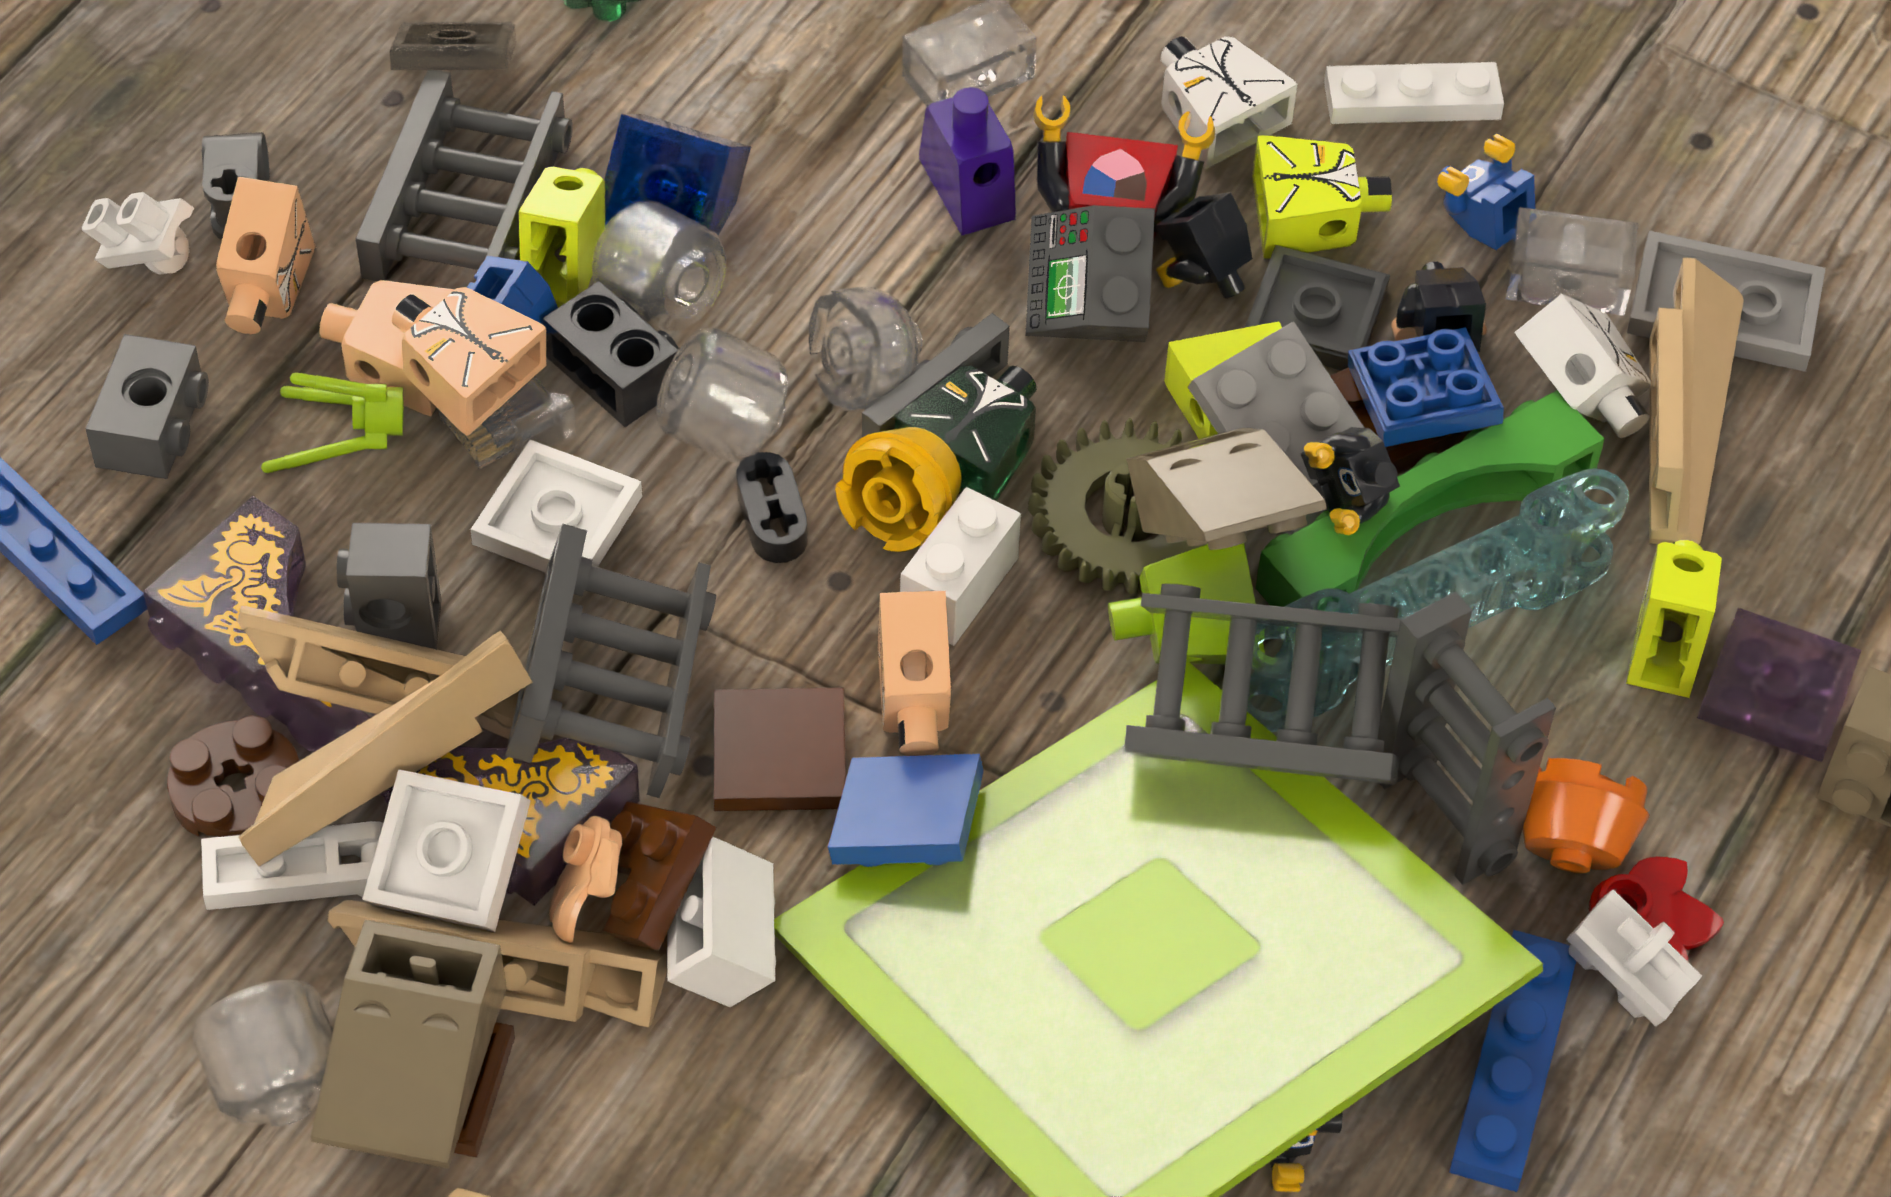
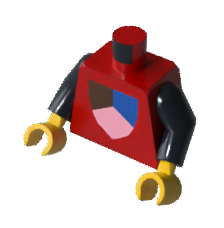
(1117, 170)

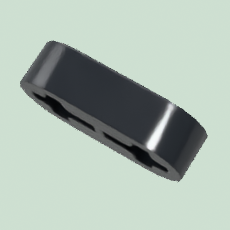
(759, 509)

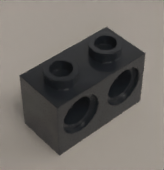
(609, 352)

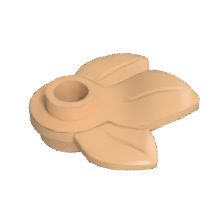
(591, 869)

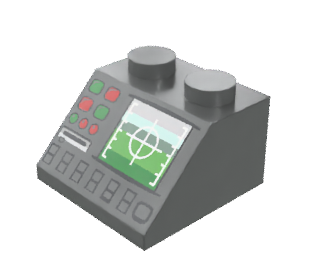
(1091, 273)

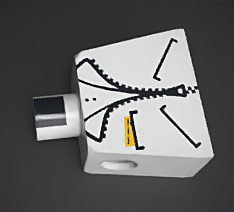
(1230, 85)
(1588, 363)

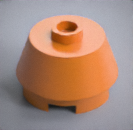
(1583, 817)

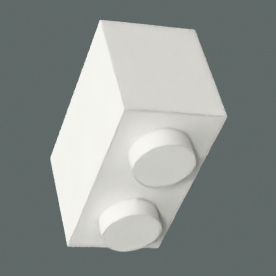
(966, 557)
(725, 927)

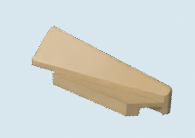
(1687, 398)
(352, 665)
(369, 755)
(541, 969)

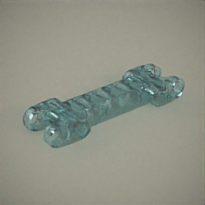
(1516, 563)

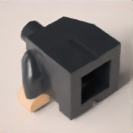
(1441, 301)

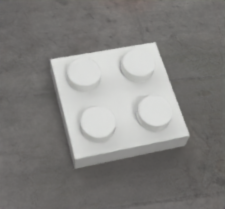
(549, 490)
(446, 850)

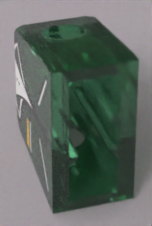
(981, 421)

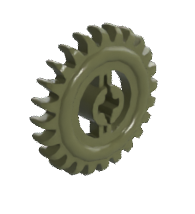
(1061, 514)

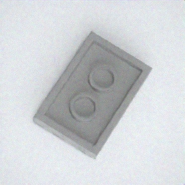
(1777, 296)
(1276, 389)

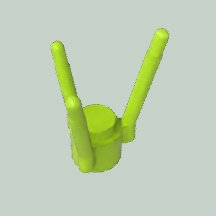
(374, 409)

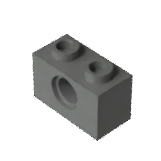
(146, 406)
(391, 582)

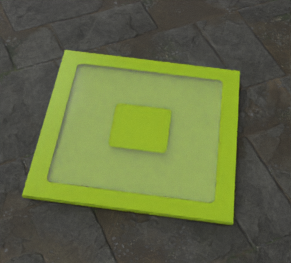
(1155, 962)

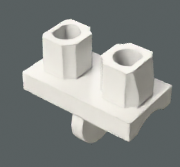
(140, 232)
(1633, 958)

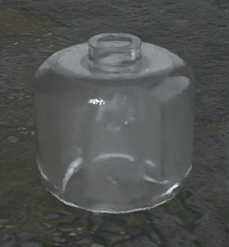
(660, 264)
(722, 395)
(265, 1052)

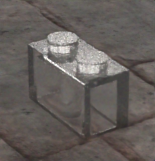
(974, 48)
(1574, 257)

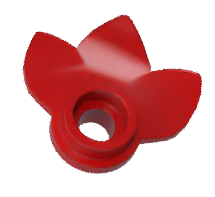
(1657, 896)

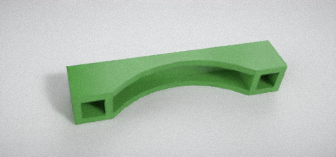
(1491, 464)

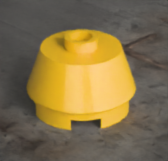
(898, 485)

